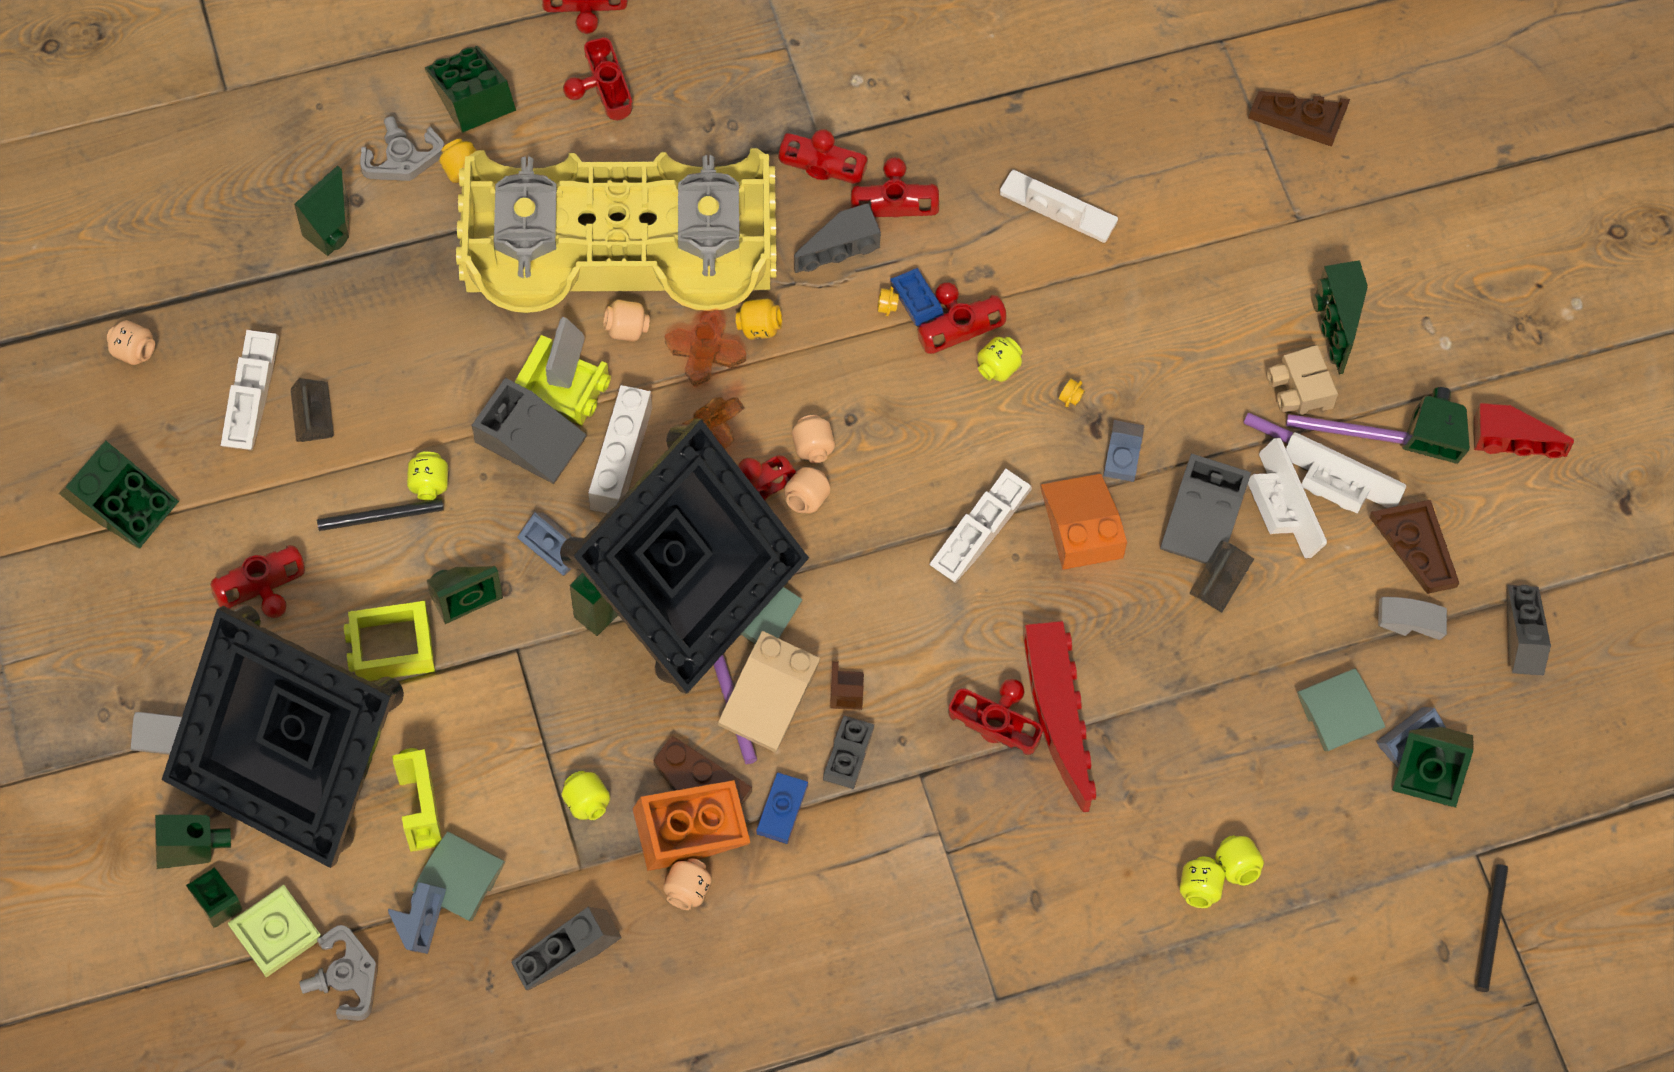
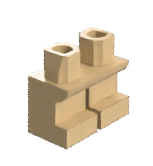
(1306, 382)

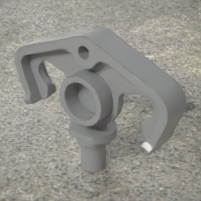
(402, 158)
(352, 972)

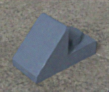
(1124, 450)
(419, 926)

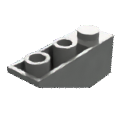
(844, 236)
(1527, 630)
(567, 947)

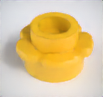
(887, 301)
(1072, 393)

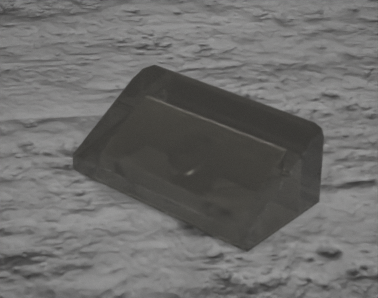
(311, 410)
(1221, 575)

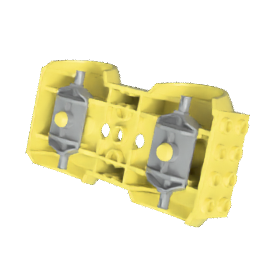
(530, 250)

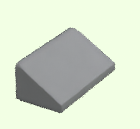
(564, 354)
(154, 732)

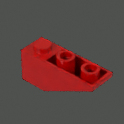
(1513, 431)

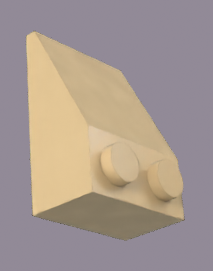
(769, 691)

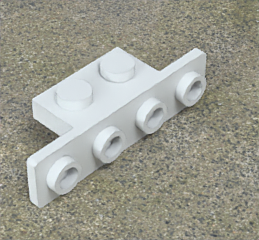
(1058, 206)
(1341, 477)
(1284, 500)

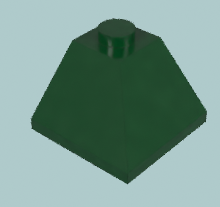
(325, 213)
(464, 590)
(1434, 764)

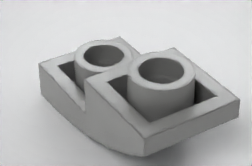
(1406, 614)

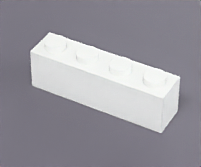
(620, 448)

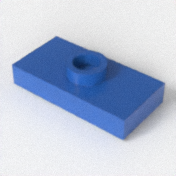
(916, 297)
(782, 808)

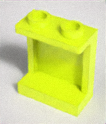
(572, 402)
(423, 828)

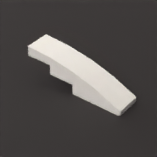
(249, 390)
(980, 526)

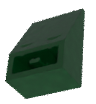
(471, 88)
(1340, 304)
(119, 495)

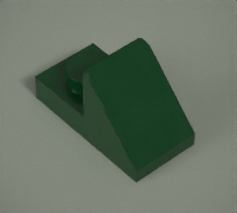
(215, 897)

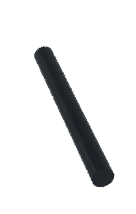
(380, 514)
(1491, 928)

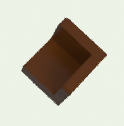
(846, 688)

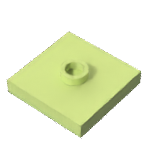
(274, 931)

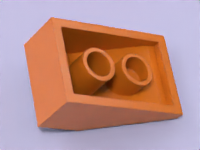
(1084, 521)
(690, 824)

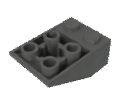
(527, 431)
(1205, 508)

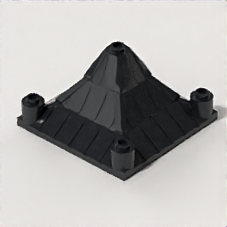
(688, 555)
(278, 735)

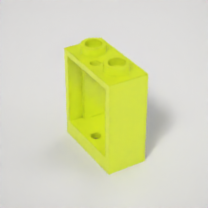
(394, 666)

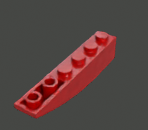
(1058, 705)

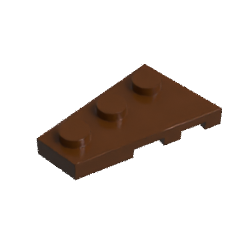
(1303, 117)
(1419, 543)
(687, 768)

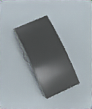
(848, 752)

